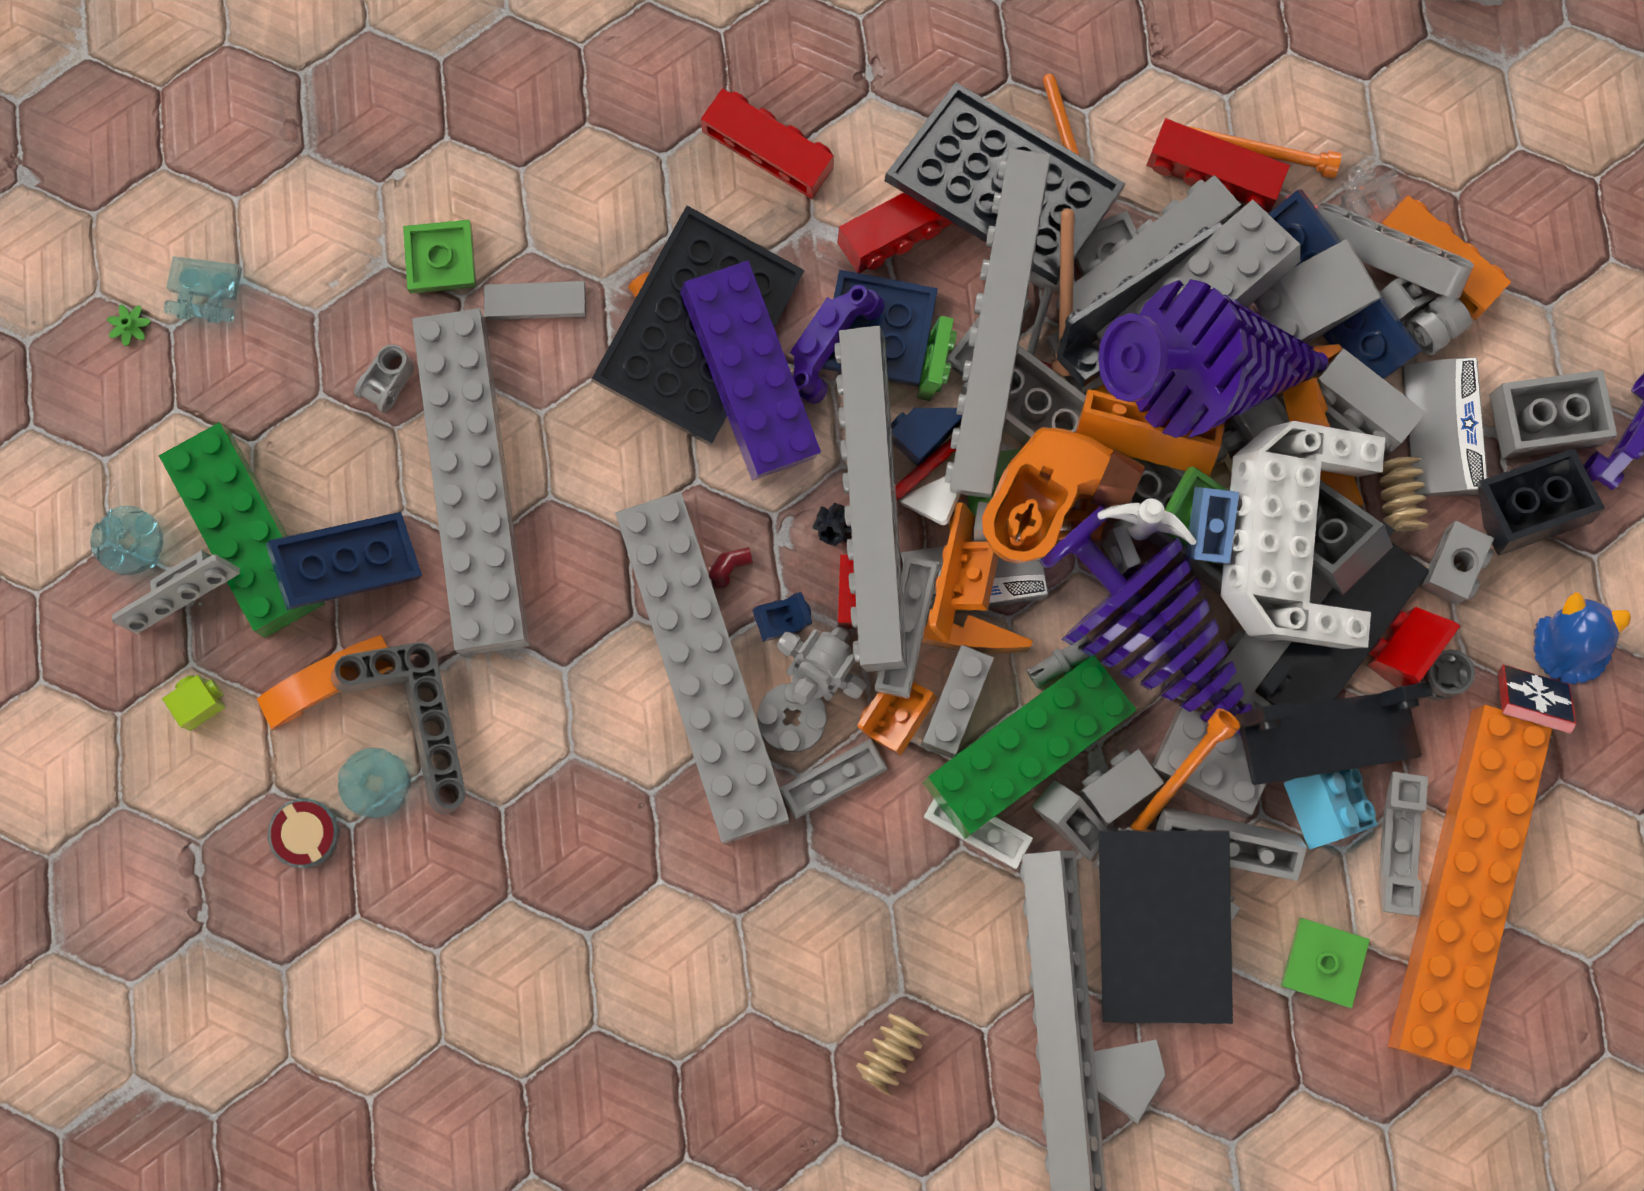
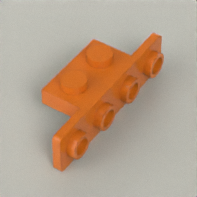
(965, 574)

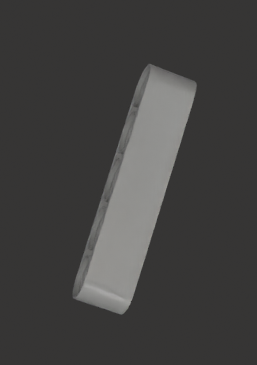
(1399, 252)

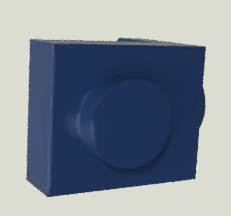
(782, 616)

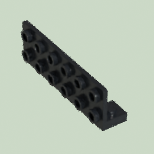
(1076, 347)
(1320, 672)
(1331, 735)

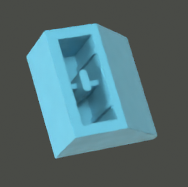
(1331, 806)

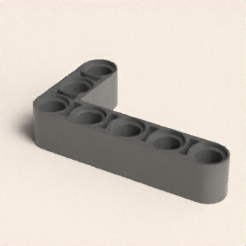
(420, 711)

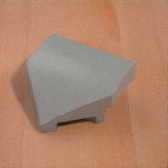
(1129, 1076)

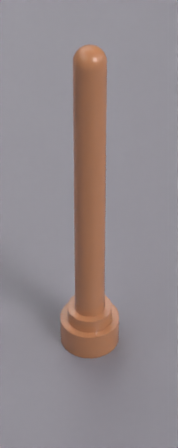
(1066, 278)

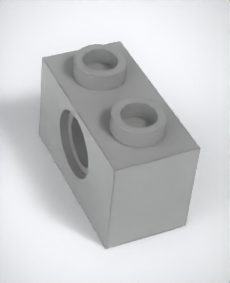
(1443, 577)

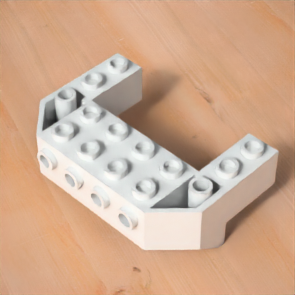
(1276, 530)

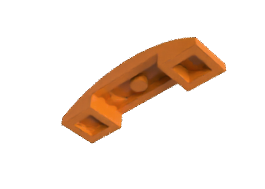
(1307, 405)
(313, 684)

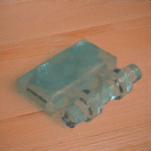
(204, 279)

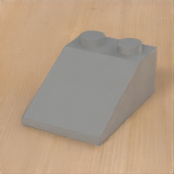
(1319, 293)

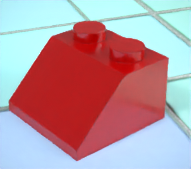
(1411, 646)

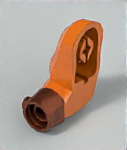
(1044, 485)

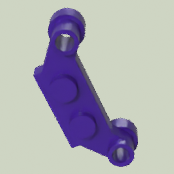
(823, 332)
(1630, 446)

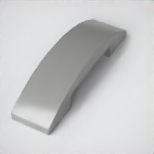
(1401, 844)

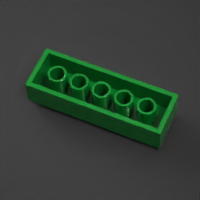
(233, 521)
(1028, 746)

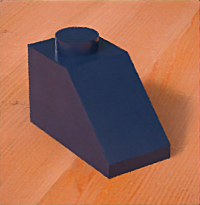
(923, 431)

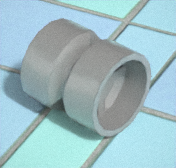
(1443, 321)

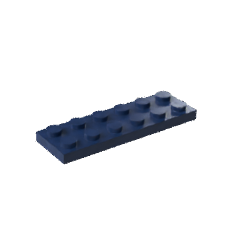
(1375, 332)

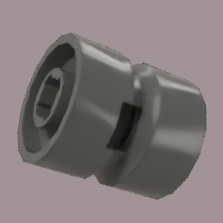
(1449, 675)

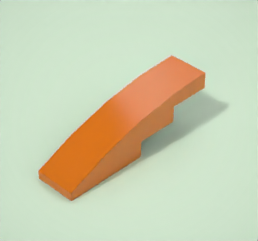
(980, 637)

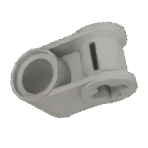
(383, 380)

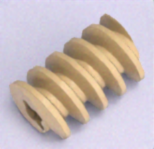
(1401, 494)
(890, 1053)

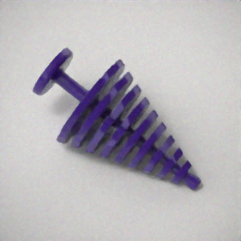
(1200, 358)
(1152, 624)

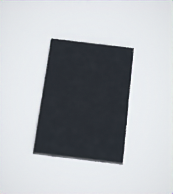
(1165, 926)

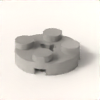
(789, 737)

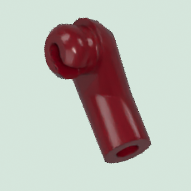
(726, 563)

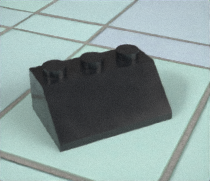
(1538, 501)

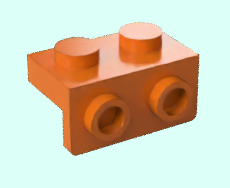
(896, 719)

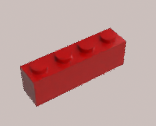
(767, 142)
(1200, 156)
(888, 231)

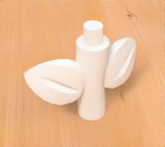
(1148, 518)

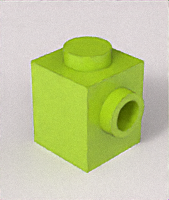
(194, 701)

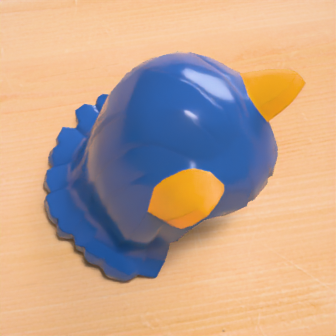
(1578, 639)

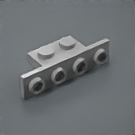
(175, 590)

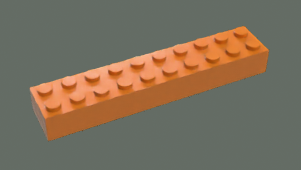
(1470, 888)

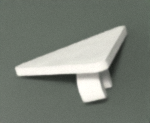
(932, 501)

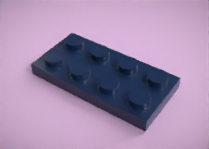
(343, 560)

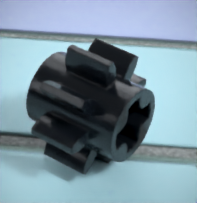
(832, 525)

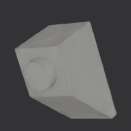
(1406, 297)
(1070, 818)

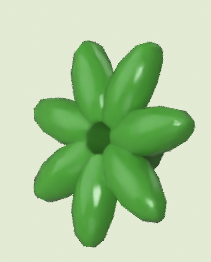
(132, 327)

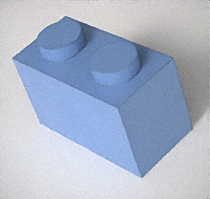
(1212, 524)

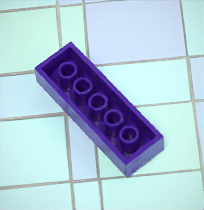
(750, 370)

